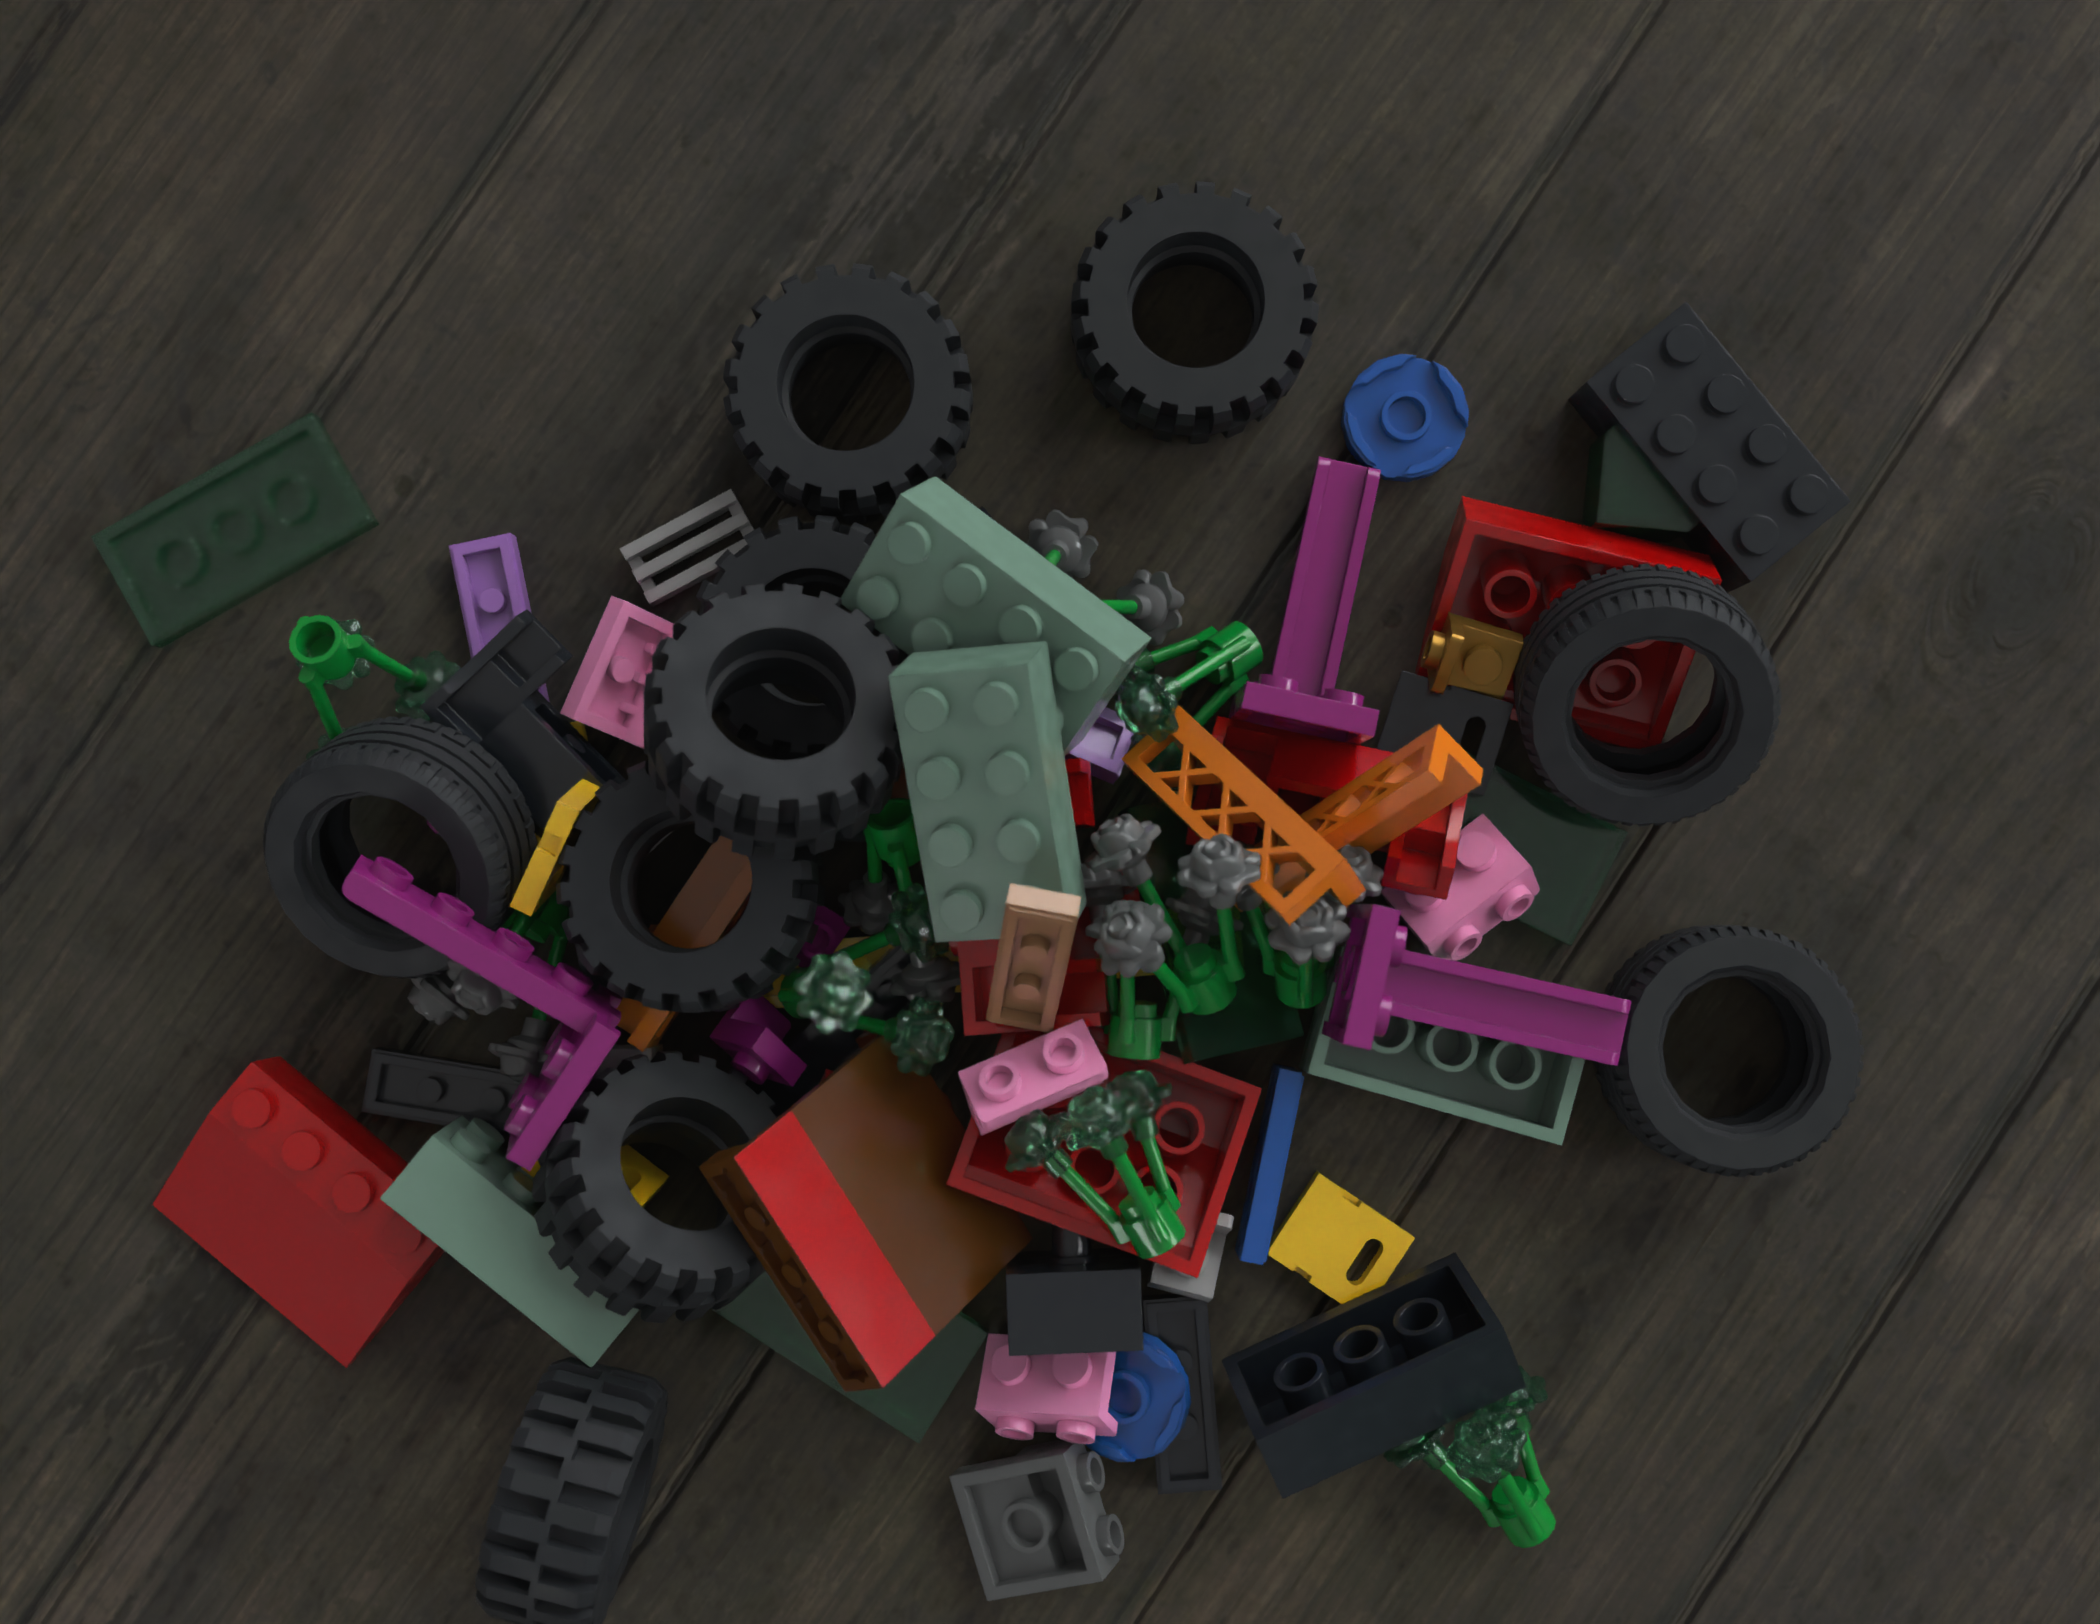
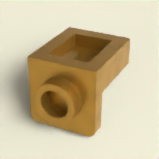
(1471, 656)

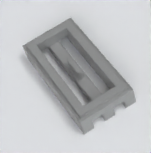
(676, 528)

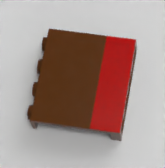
(858, 1215)

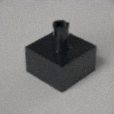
(1073, 1299)

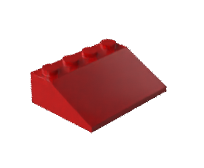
(1510, 567)
(1198, 1141)
(293, 1207)

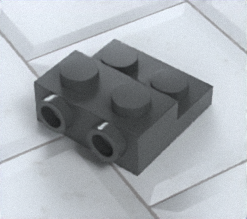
(1038, 1519)

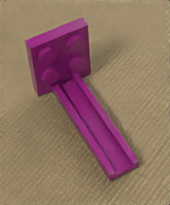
(1316, 615)
(506, 960)
(1384, 979)

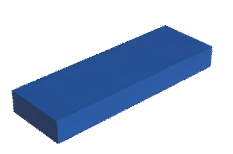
(1269, 1164)

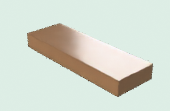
(1032, 957)

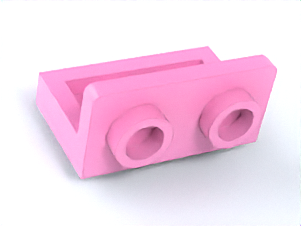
(614, 671)
(1487, 887)
(1032, 1076)
(1046, 1393)

